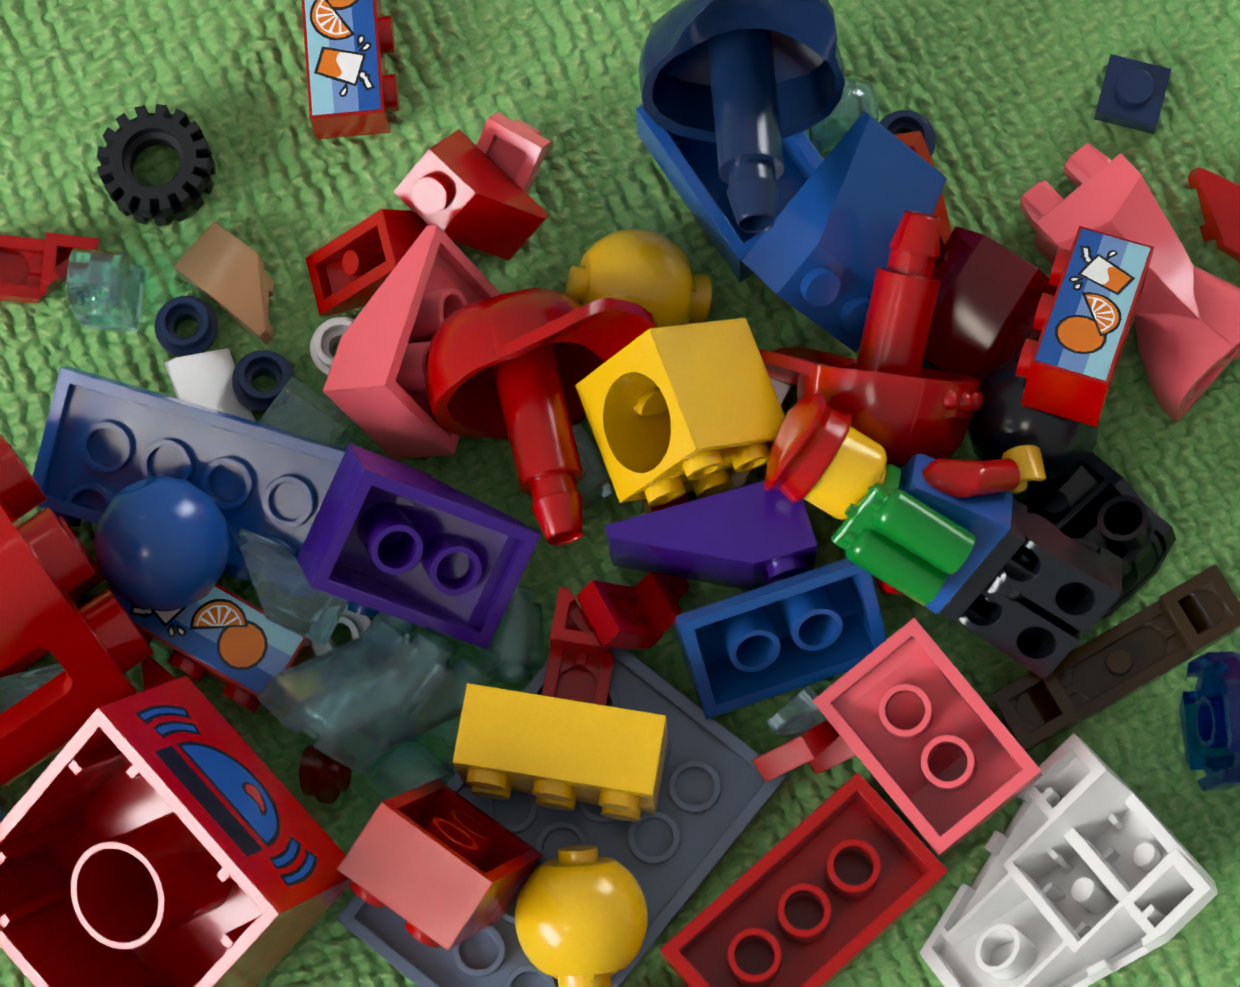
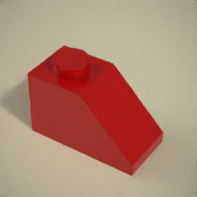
(471, 198)
(360, 260)

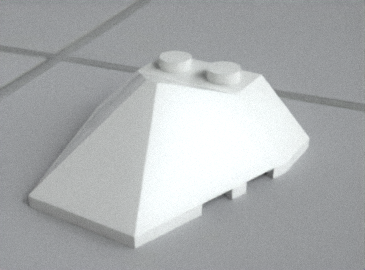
(1069, 885)

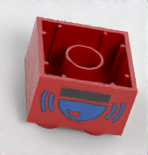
(160, 854)

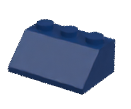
(780, 636)

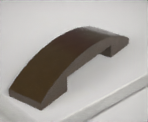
(1121, 659)

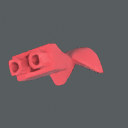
(1185, 315)

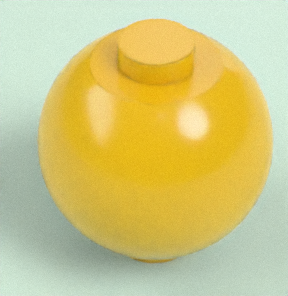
(645, 271)
(581, 917)

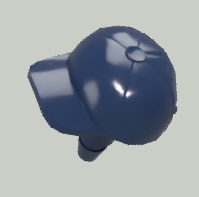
(743, 81)

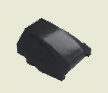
(1105, 511)

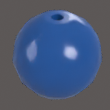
(161, 543)

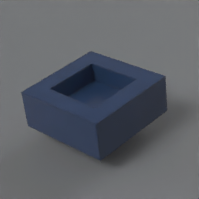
(1132, 94)

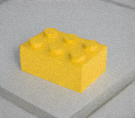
(560, 751)

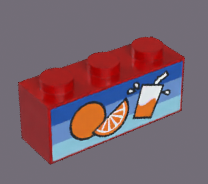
(347, 67)
(1083, 325)
(225, 641)

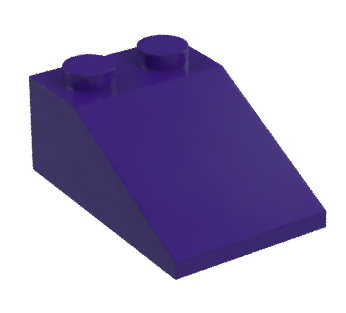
(724, 539)
(415, 548)

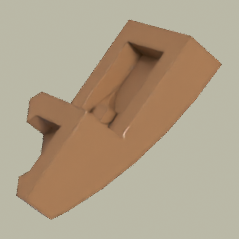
(231, 277)

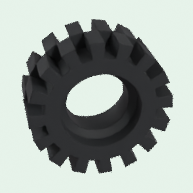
(145, 131)

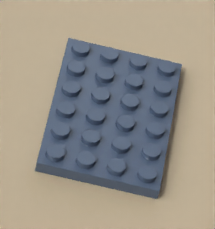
(702, 810)

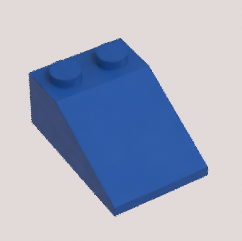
(840, 227)

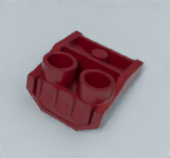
(982, 305)

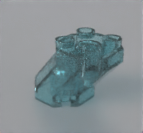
(373, 690)

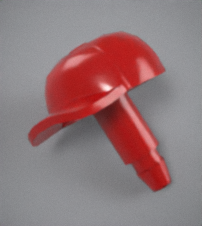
(512, 375)
(886, 387)

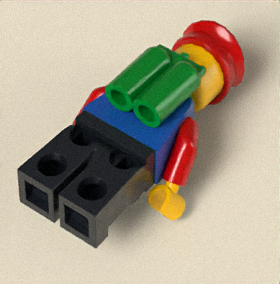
(949, 534)

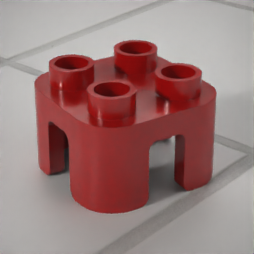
(40, 613)

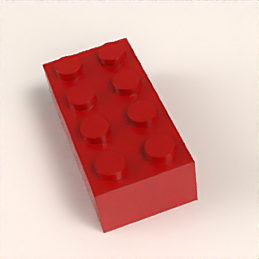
(810, 899)

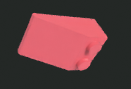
(385, 350)
(927, 737)

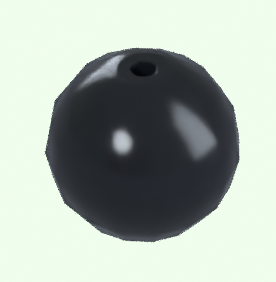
(1007, 424)

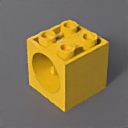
(682, 411)

